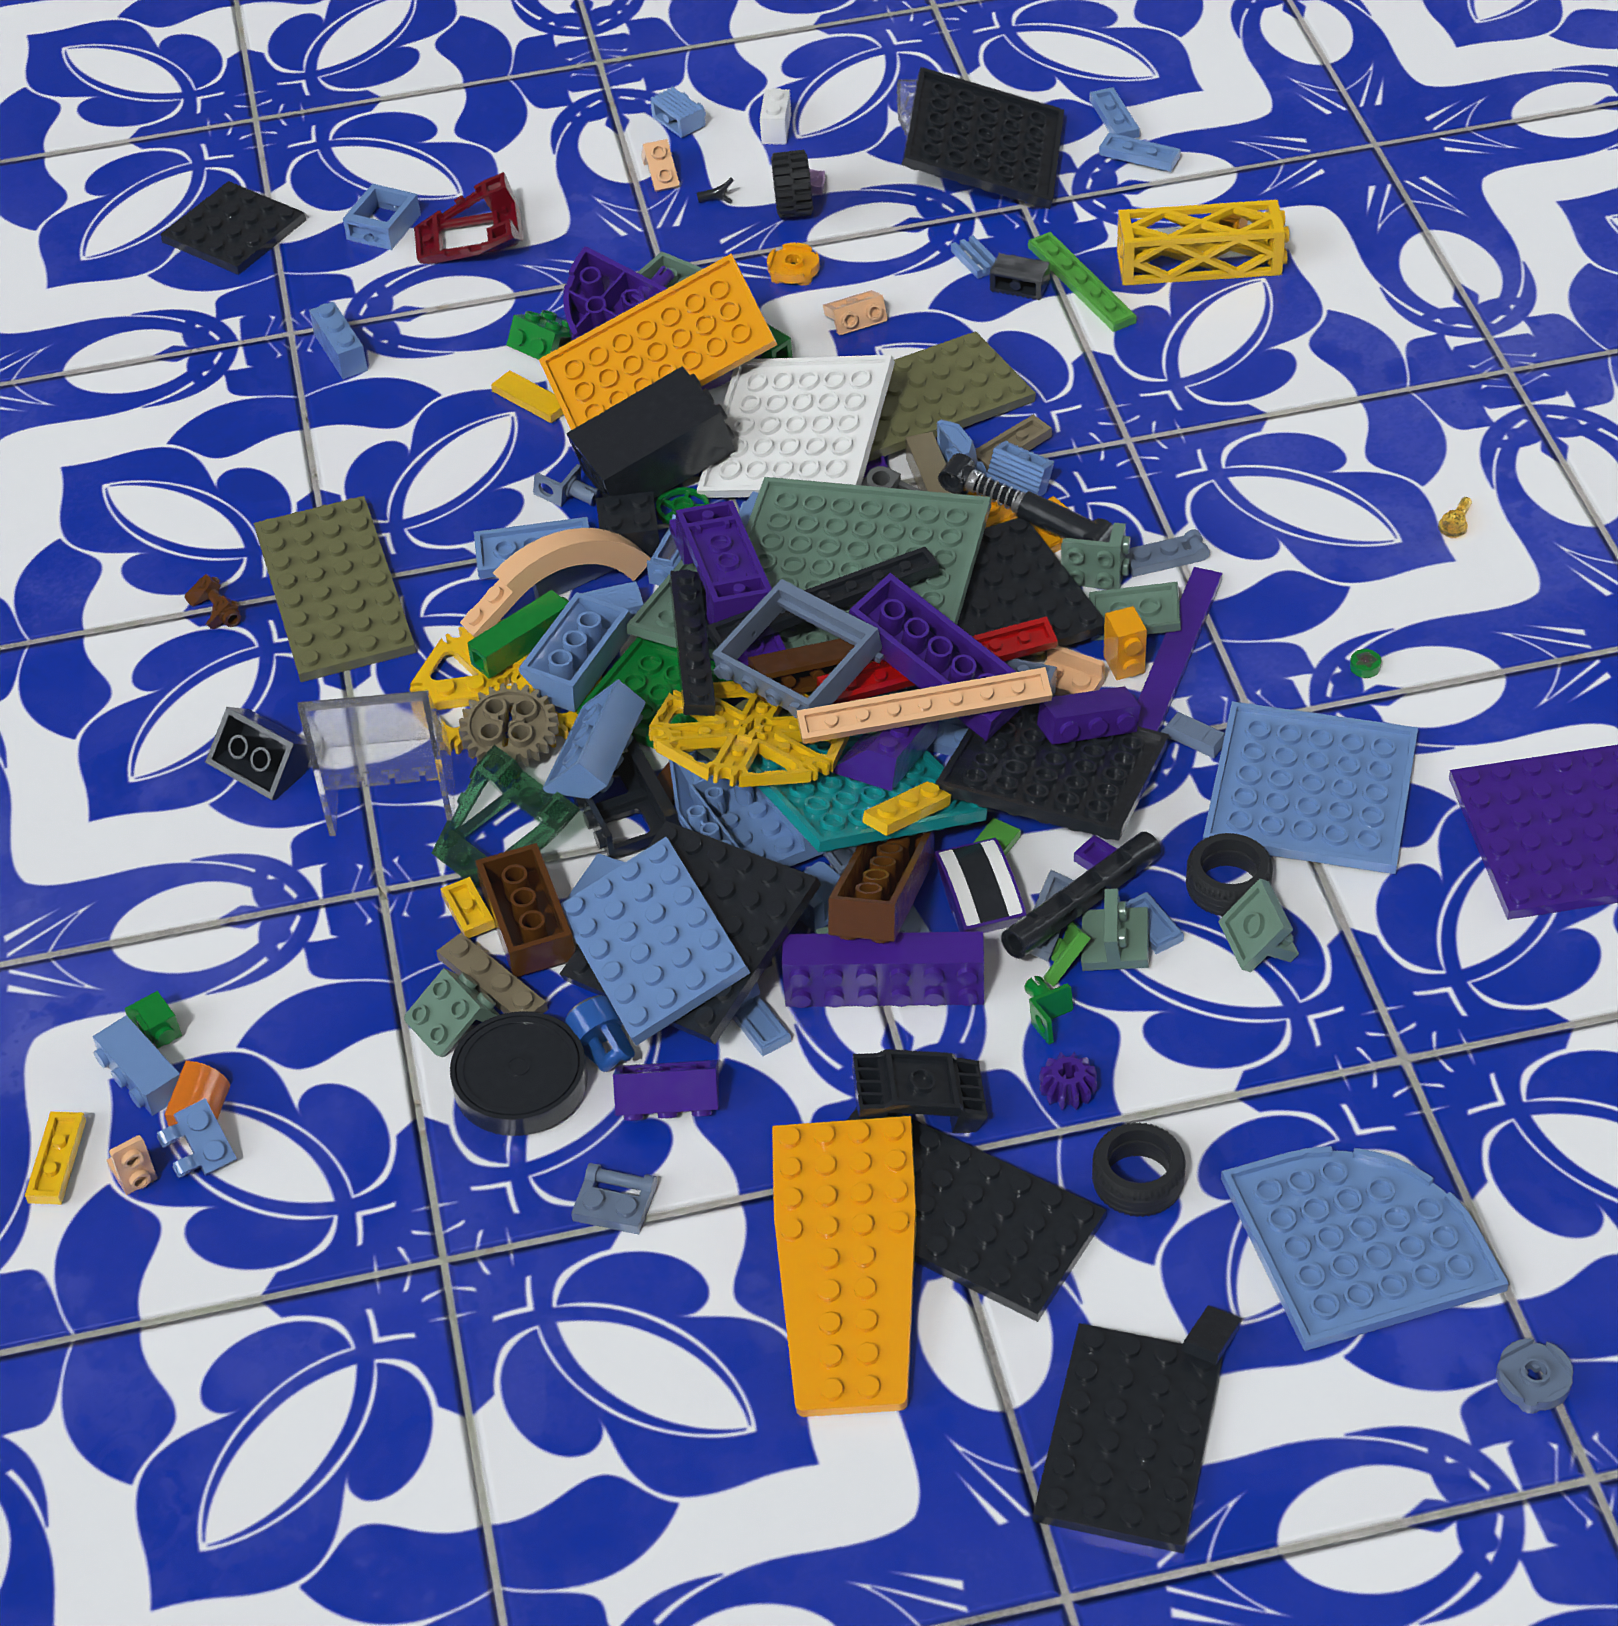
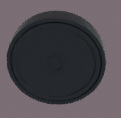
(518, 1073)

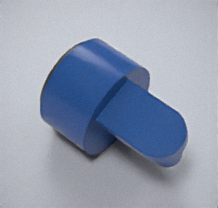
(595, 1023)

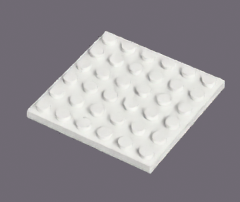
(799, 421)

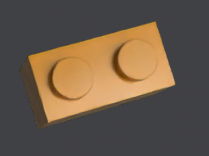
(1125, 643)

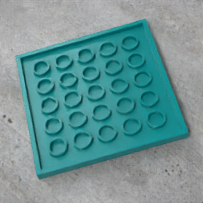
(833, 806)

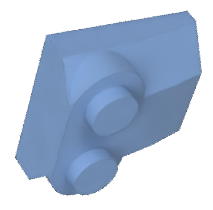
(954, 440)

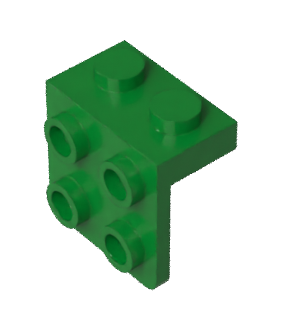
(537, 333)

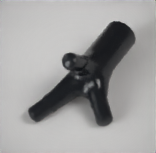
(716, 193)

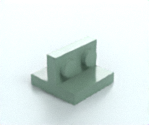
(1258, 928)
(1116, 934)

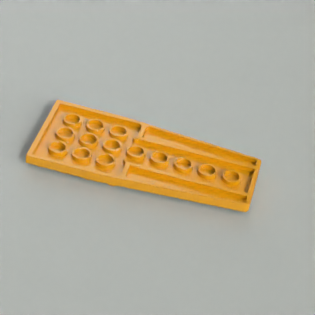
(846, 1261)

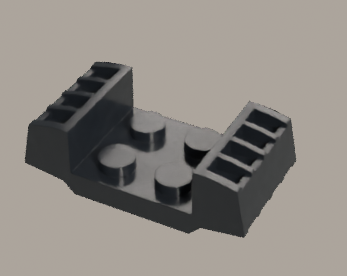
(920, 1085)

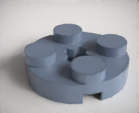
(1529, 1393)

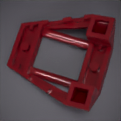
(503, 234)

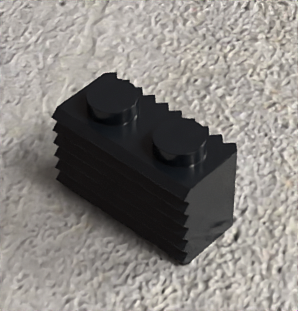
(1019, 276)

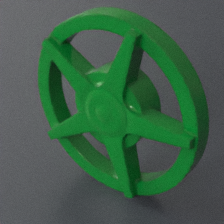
(679, 502)

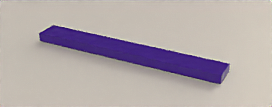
(1177, 648)

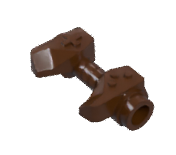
(223, 608)

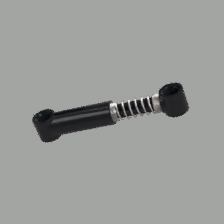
(961, 474)

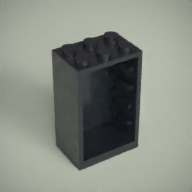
(653, 438)

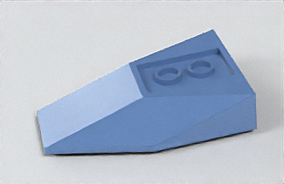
(737, 816)

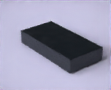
(1211, 1335)

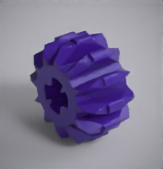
(1068, 1080)

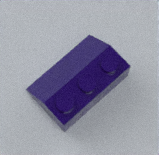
(666, 1089)

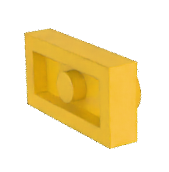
(467, 908)

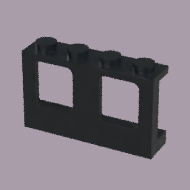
(643, 797)

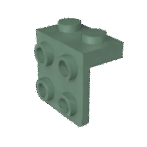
(1097, 562)
(448, 1010)

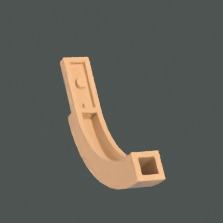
(546, 557)

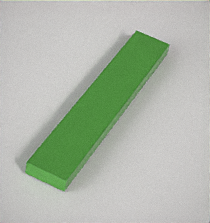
(1082, 282)

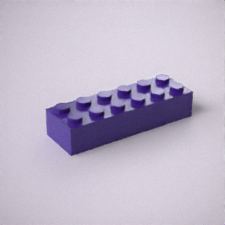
(930, 646)
(900, 973)

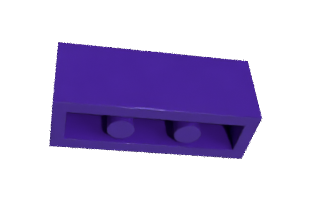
(1089, 715)

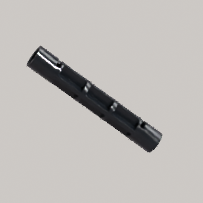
(1080, 895)

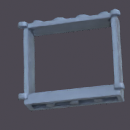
(819, 613)

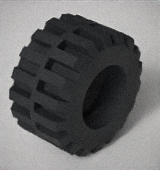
(792, 183)

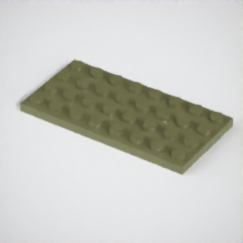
(948, 382)
(333, 589)

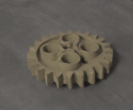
(529, 731)

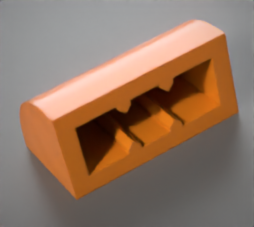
(194, 1084)

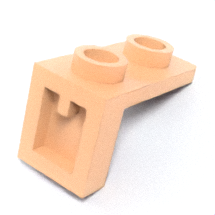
(660, 164)
(132, 1165)

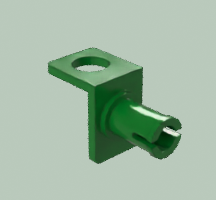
(1047, 1004)

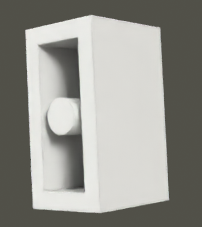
(775, 116)

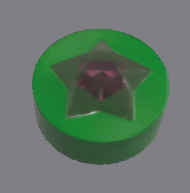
(1365, 663)

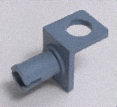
(569, 487)

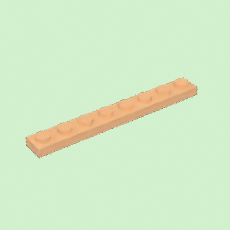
(924, 705)

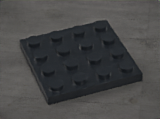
(233, 227)

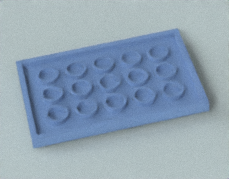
(652, 941)

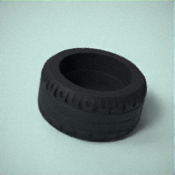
(1225, 850)
(1133, 1197)

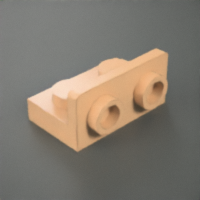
(856, 311)
(1075, 671)

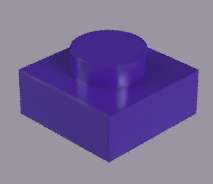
(1092, 852)

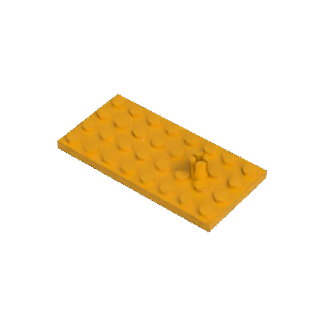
(699, 323)

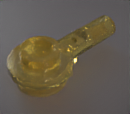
(1454, 522)

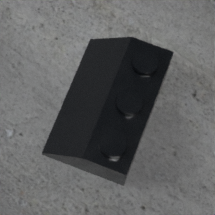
(258, 752)

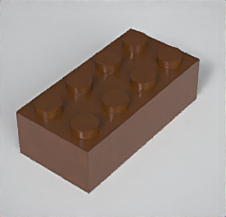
(525, 910)

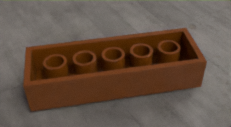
(880, 887)

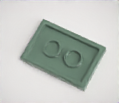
(1155, 604)

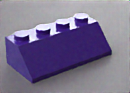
(887, 755)

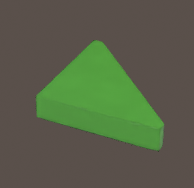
(1066, 952)

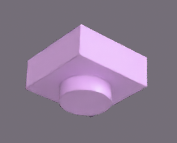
(817, 181)

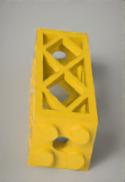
(1261, 239)

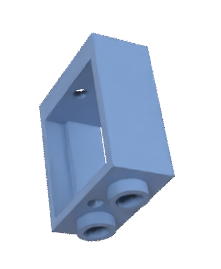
(386, 234)

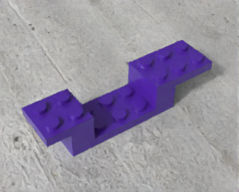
(727, 565)

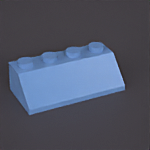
(576, 650)
(596, 743)

